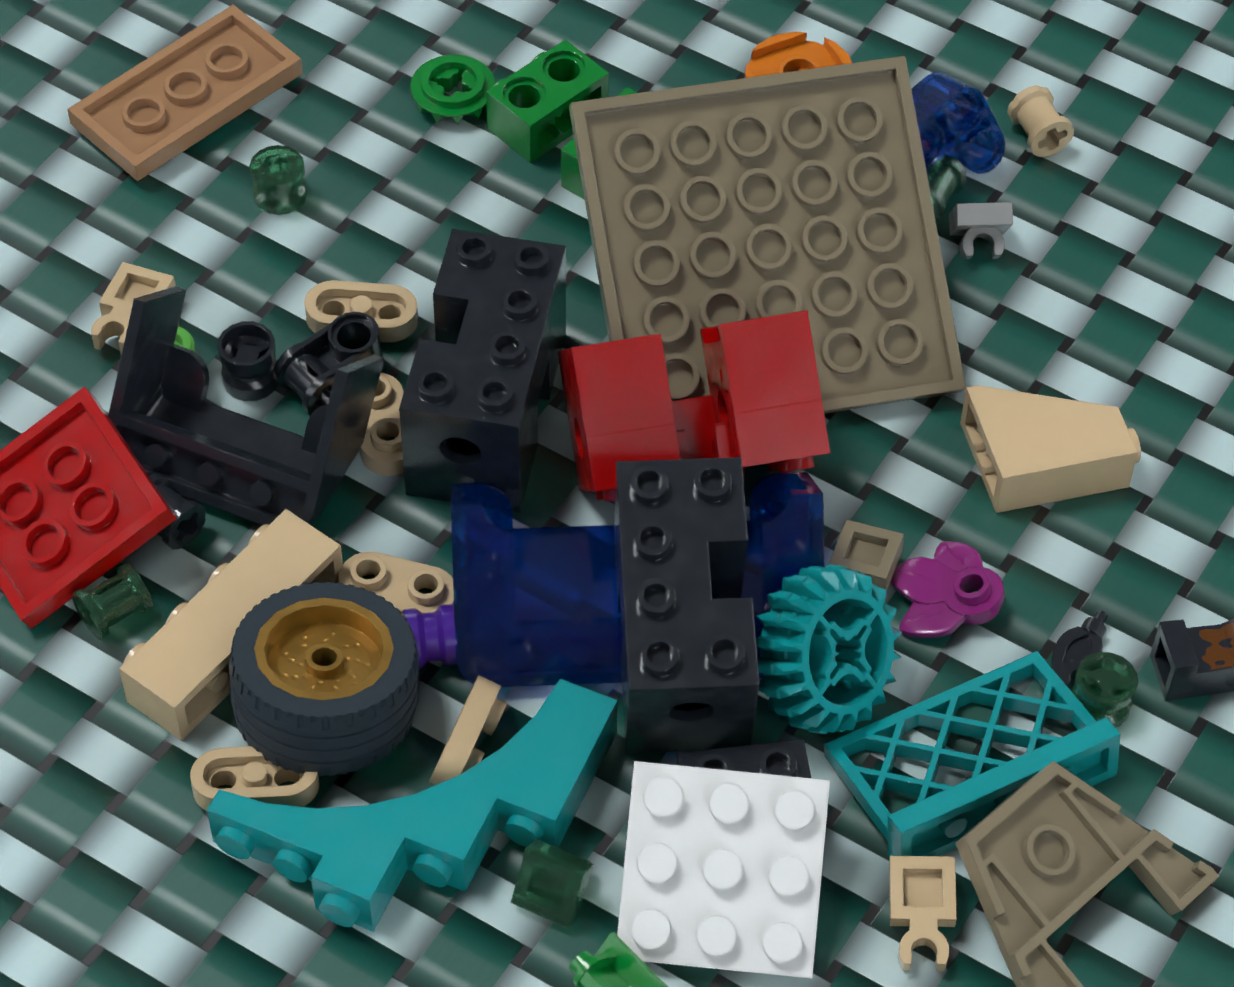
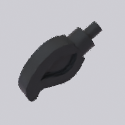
(1078, 644)

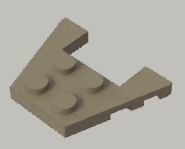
(1054, 852)

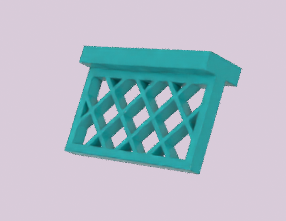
(947, 811)

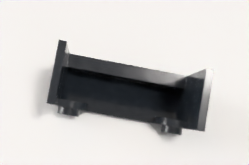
(221, 453)

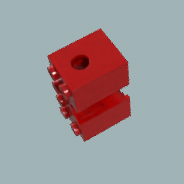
(758, 408)

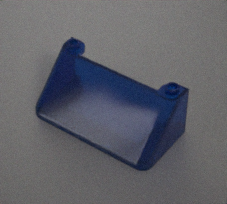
(546, 597)

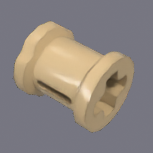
(1040, 120)

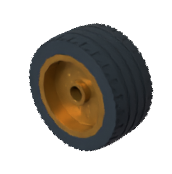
(324, 678)

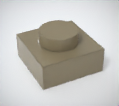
(869, 550)

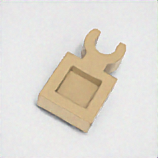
(118, 299)
(924, 899)

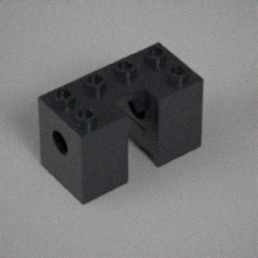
(494, 354)
(679, 594)

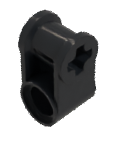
(335, 346)

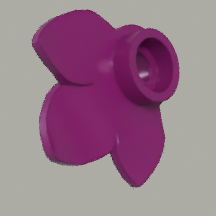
(943, 591)

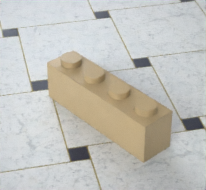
(186, 663)

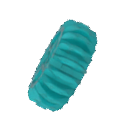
(829, 665)

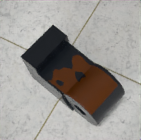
(1193, 659)

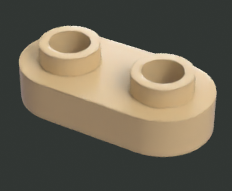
(390, 306)
(384, 422)
(399, 580)
(478, 715)
(250, 778)

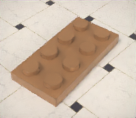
(185, 92)

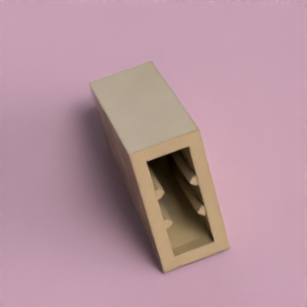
(1046, 446)

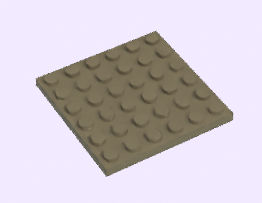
(770, 206)

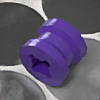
(434, 634)

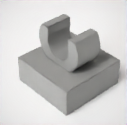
(982, 221)

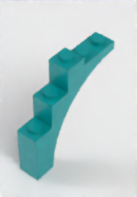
(440, 833)

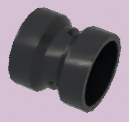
(247, 360)

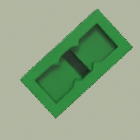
(533, 103)

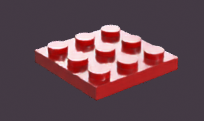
(70, 506)

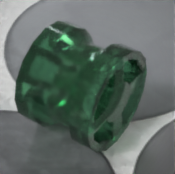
(278, 179)
(1114, 679)

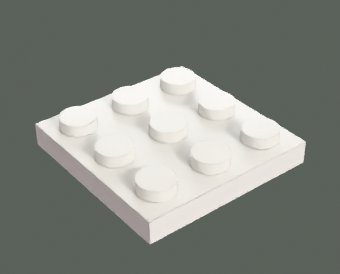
(723, 869)

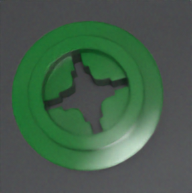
(443, 75)

